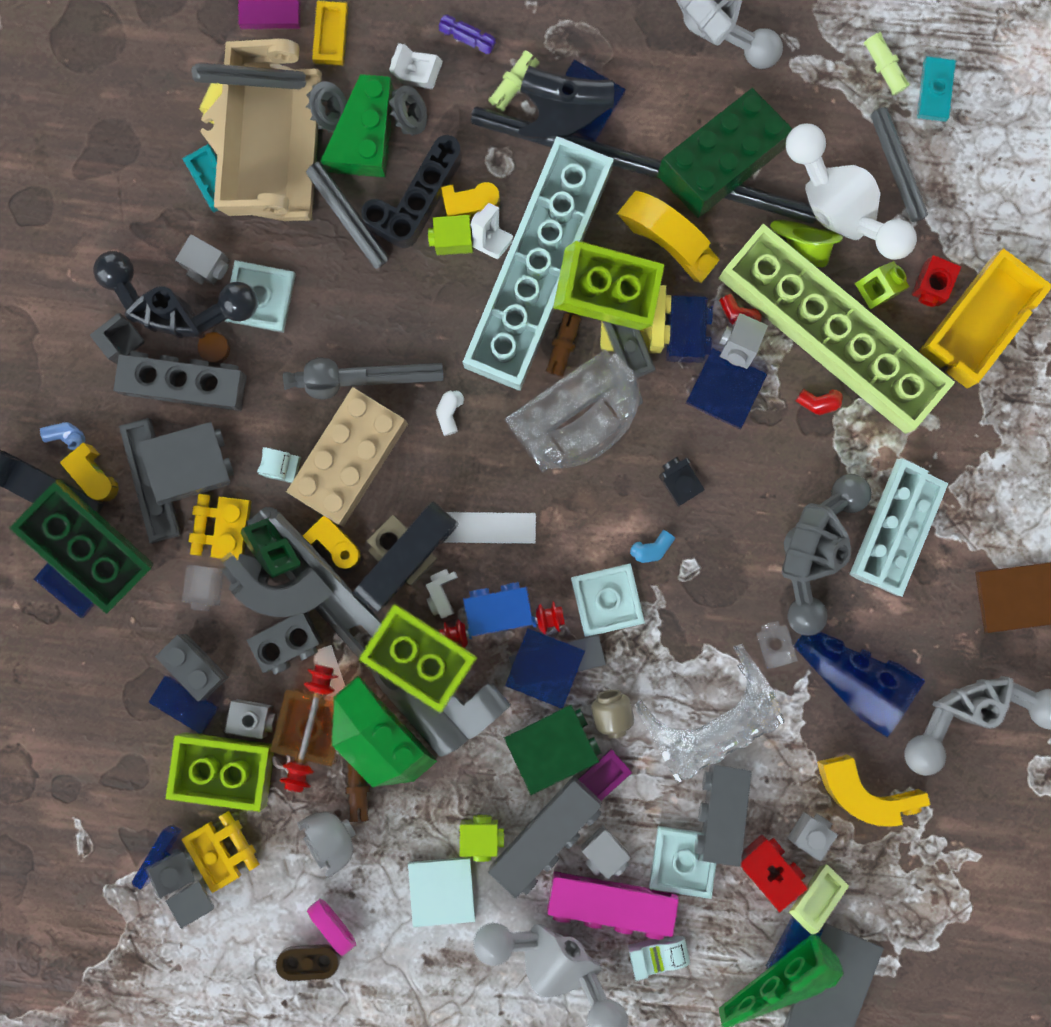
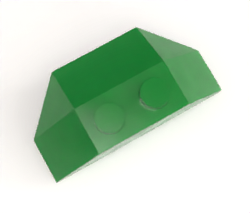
(375, 738)

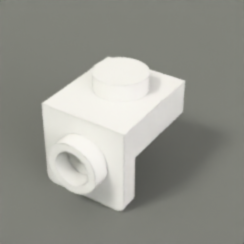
(414, 67)
(486, 232)
(438, 601)

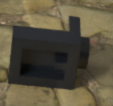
(680, 480)

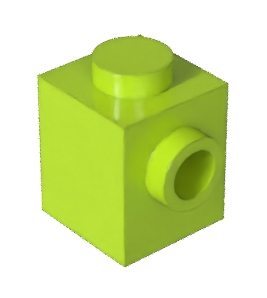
(882, 284)
(480, 838)

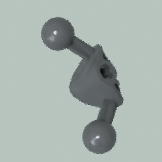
(820, 548)

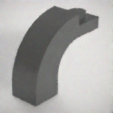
(283, 600)

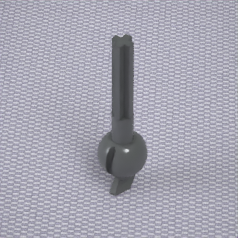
(324, 378)

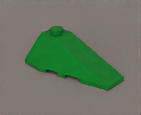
(793, 978)

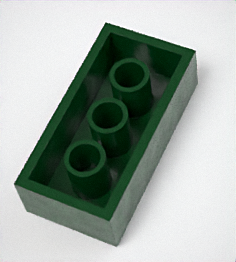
(724, 152)
(81, 546)

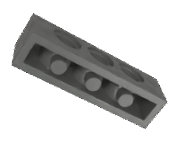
(133, 369)

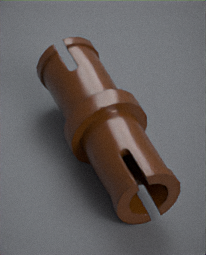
(563, 345)
(357, 793)

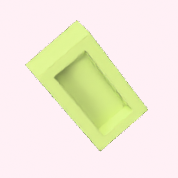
(819, 899)

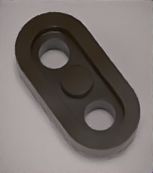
(309, 964)

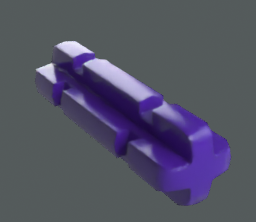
(467, 34)

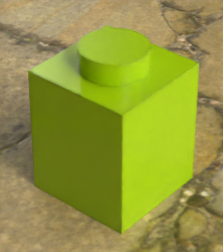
(451, 235)

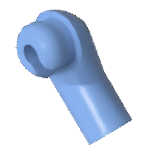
(66, 432)

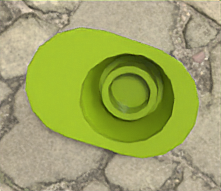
(808, 241)

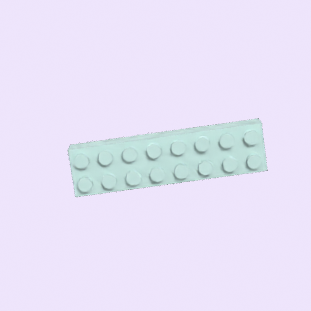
(530, 274)

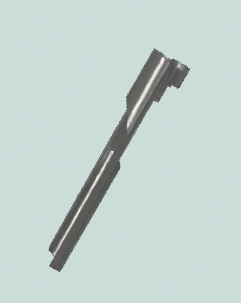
(344, 610)

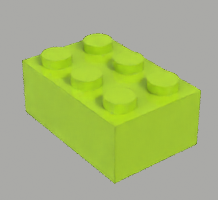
(608, 285)
(418, 658)
(220, 771)

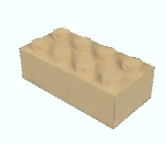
(347, 457)

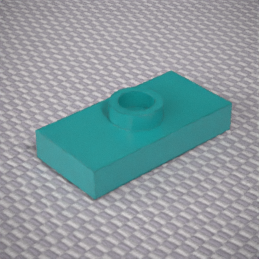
(936, 89)
(203, 168)

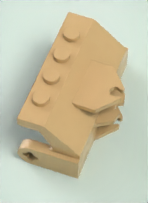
(264, 138)

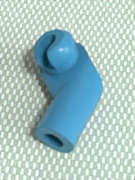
(652, 551)

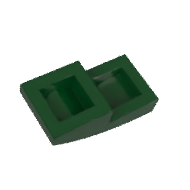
(269, 548)

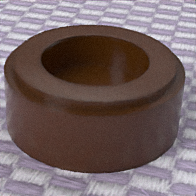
(214, 348)

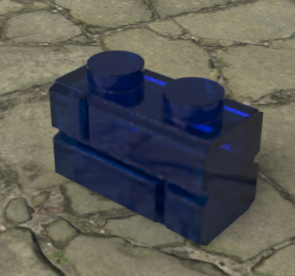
(688, 329)

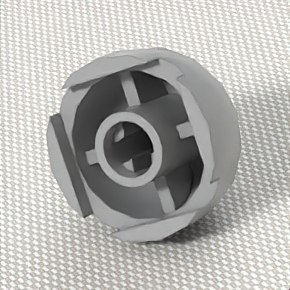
(328, 840)

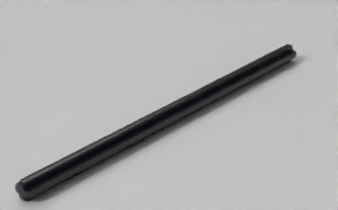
(647, 165)

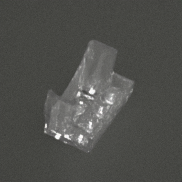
(591, 434)
(695, 749)

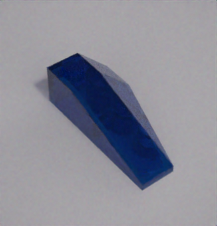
(869, 687)

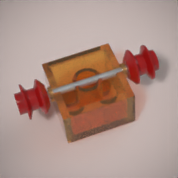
(306, 728)

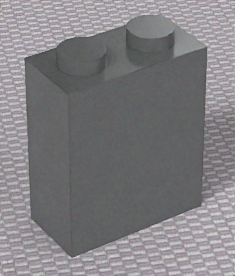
(185, 463)

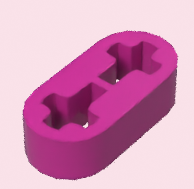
(331, 927)

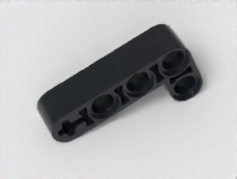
(417, 190)
(32, 482)
(405, 557)

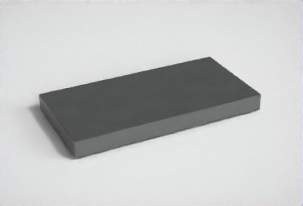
(843, 1002)

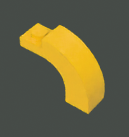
(670, 230)
(845, 788)

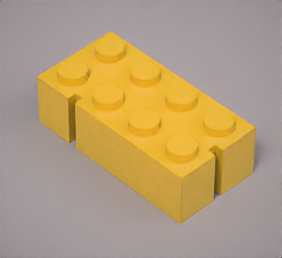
(985, 318)

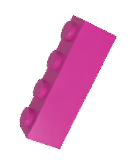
(612, 904)

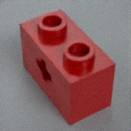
(783, 887)

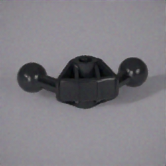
(165, 310)

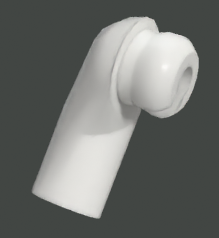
(445, 410)

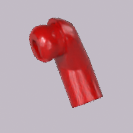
(732, 309)
(821, 404)

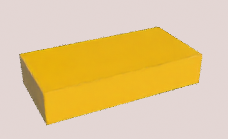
(330, 33)

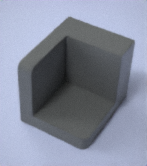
(117, 337)
(190, 903)

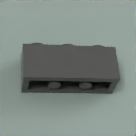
(723, 815)

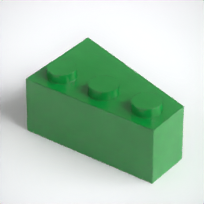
(363, 130)

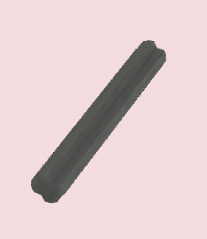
(248, 76)
(899, 164)
(347, 215)

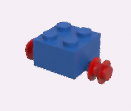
(501, 612)

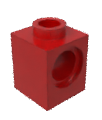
(944, 272)

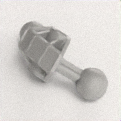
(717, 22)
(977, 704)
(552, 966)

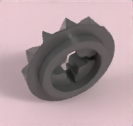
(335, 101)
(416, 117)

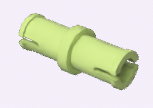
(886, 63)
(512, 81)

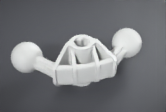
(846, 196)

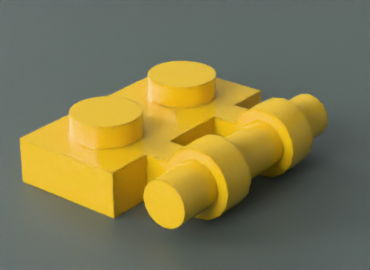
(230, 519)
(212, 856)

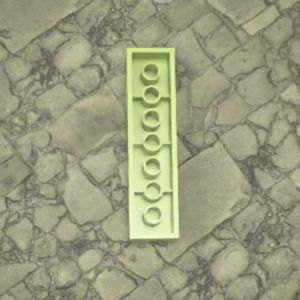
(836, 330)

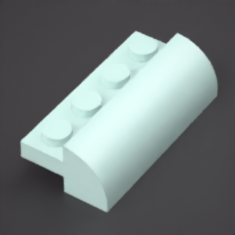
(899, 528)

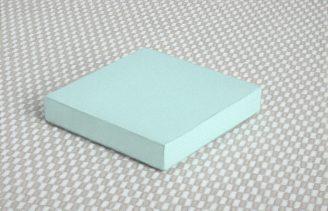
(273, 292)
(607, 600)
(677, 865)
(441, 892)

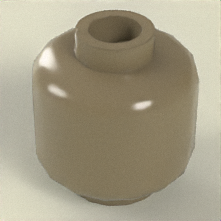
(612, 713)

